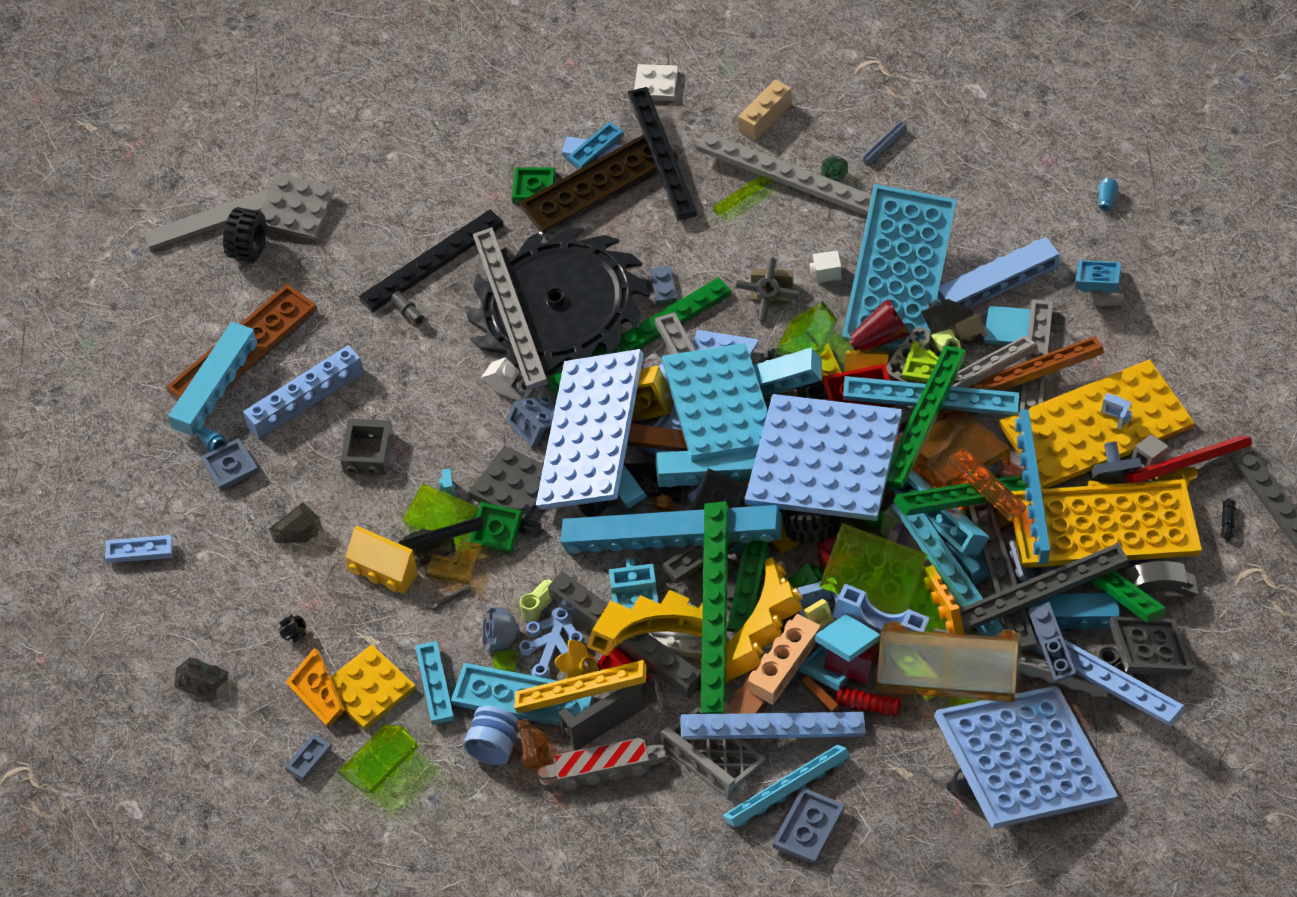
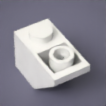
(506, 379)

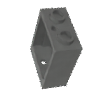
(367, 430)

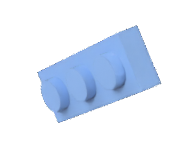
(139, 549)

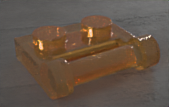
(534, 746)

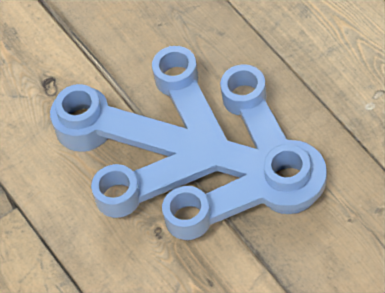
(551, 639)

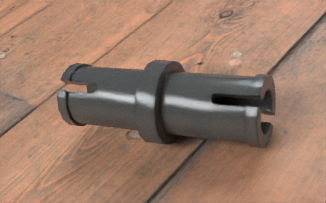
(407, 308)

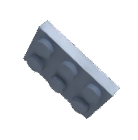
(808, 826)

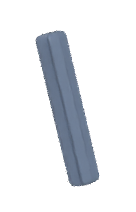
(884, 143)

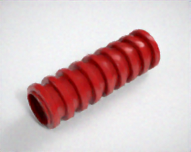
(868, 702)

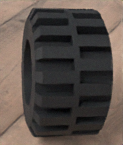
(244, 234)
(810, 527)

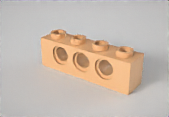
(770, 687)

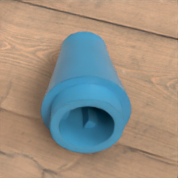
(1107, 193)
(210, 438)

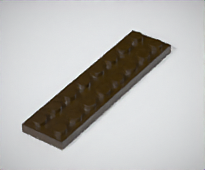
(590, 185)

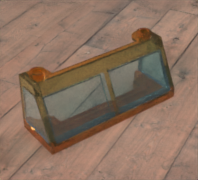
(949, 664)

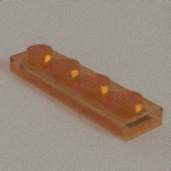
(987, 484)

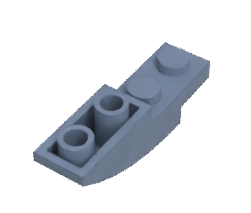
(1052, 642)

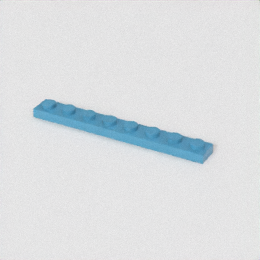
(1033, 491)

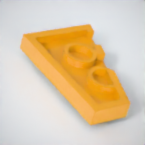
(316, 689)

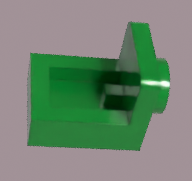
(806, 575)

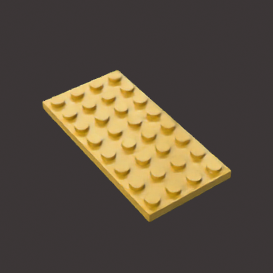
(1073, 430)
(1142, 517)

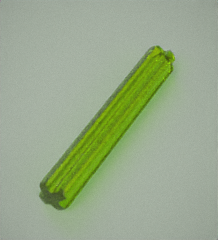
(741, 194)

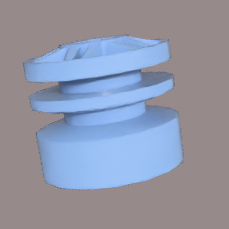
(491, 735)

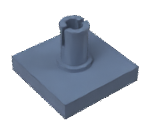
(1114, 465)

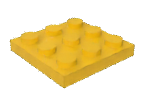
(370, 687)

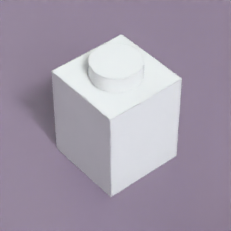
(826, 267)

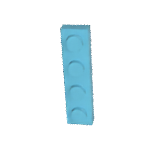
(434, 683)

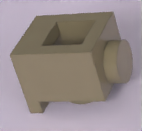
(968, 328)

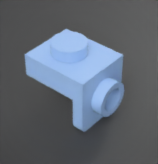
(1118, 408)

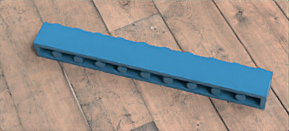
(666, 529)

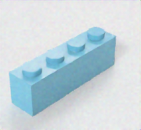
(789, 372)

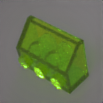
(808, 331)
(379, 758)

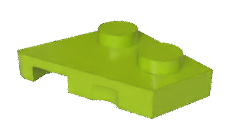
(919, 364)

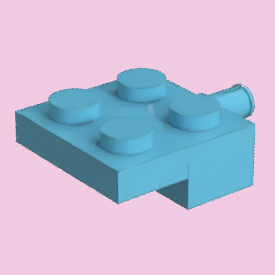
(632, 582)

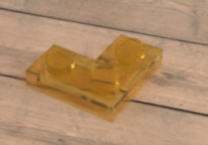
(456, 569)

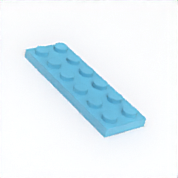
(497, 688)

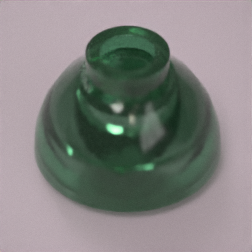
(834, 168)

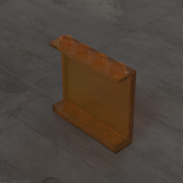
(947, 436)

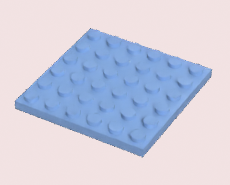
(824, 457)
(1025, 757)

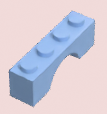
(856, 604)

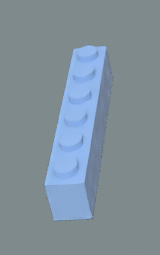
(1001, 274)

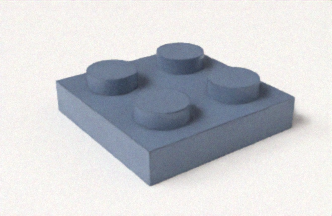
(229, 464)

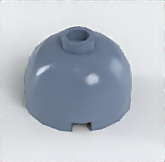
(499, 629)

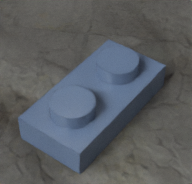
(663, 285)
(308, 757)

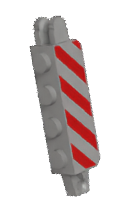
(601, 764)

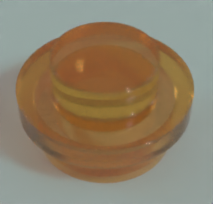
(663, 503)

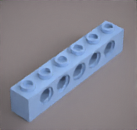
(303, 392)

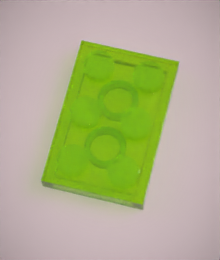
(436, 509)

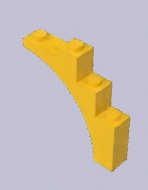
(646, 616)
(765, 623)

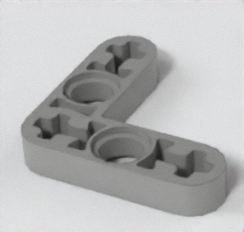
(899, 360)

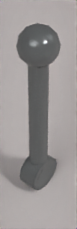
(434, 605)

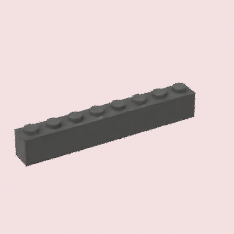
(657, 656)

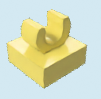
(819, 613)

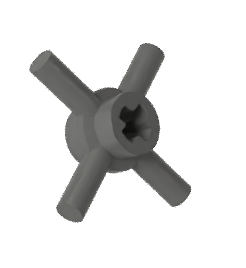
(773, 285)

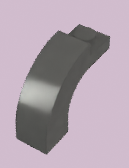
(1162, 576)

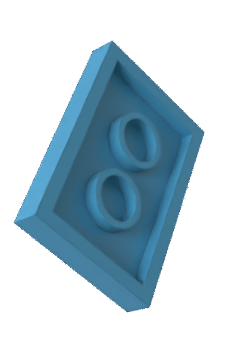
(1098, 276)

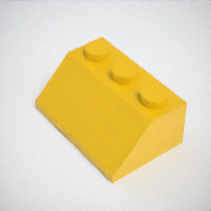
(381, 560)

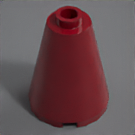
(879, 329)

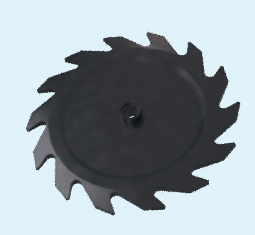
(569, 295)

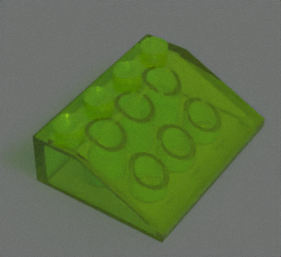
(874, 565)

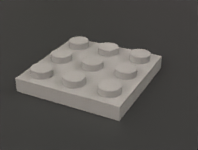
(296, 206)

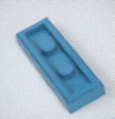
(595, 146)

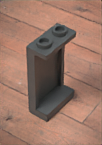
(600, 716)

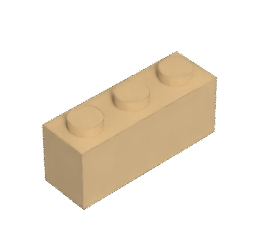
(765, 110)

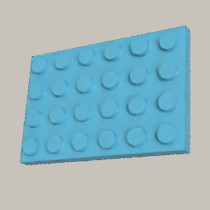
(716, 400)

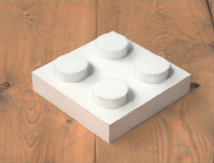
(658, 79)

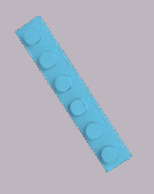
(793, 782)

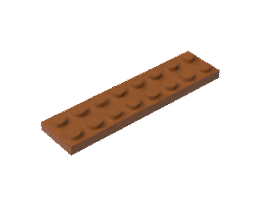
(270, 324)

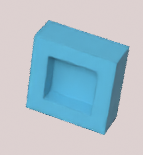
(446, 482)

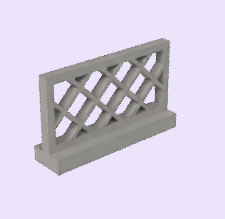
(713, 773)

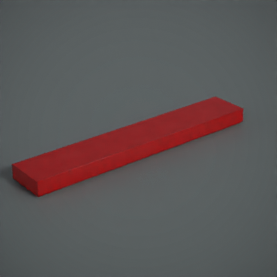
(1188, 459)

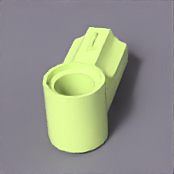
(942, 339)
(533, 603)

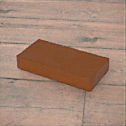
(820, 695)

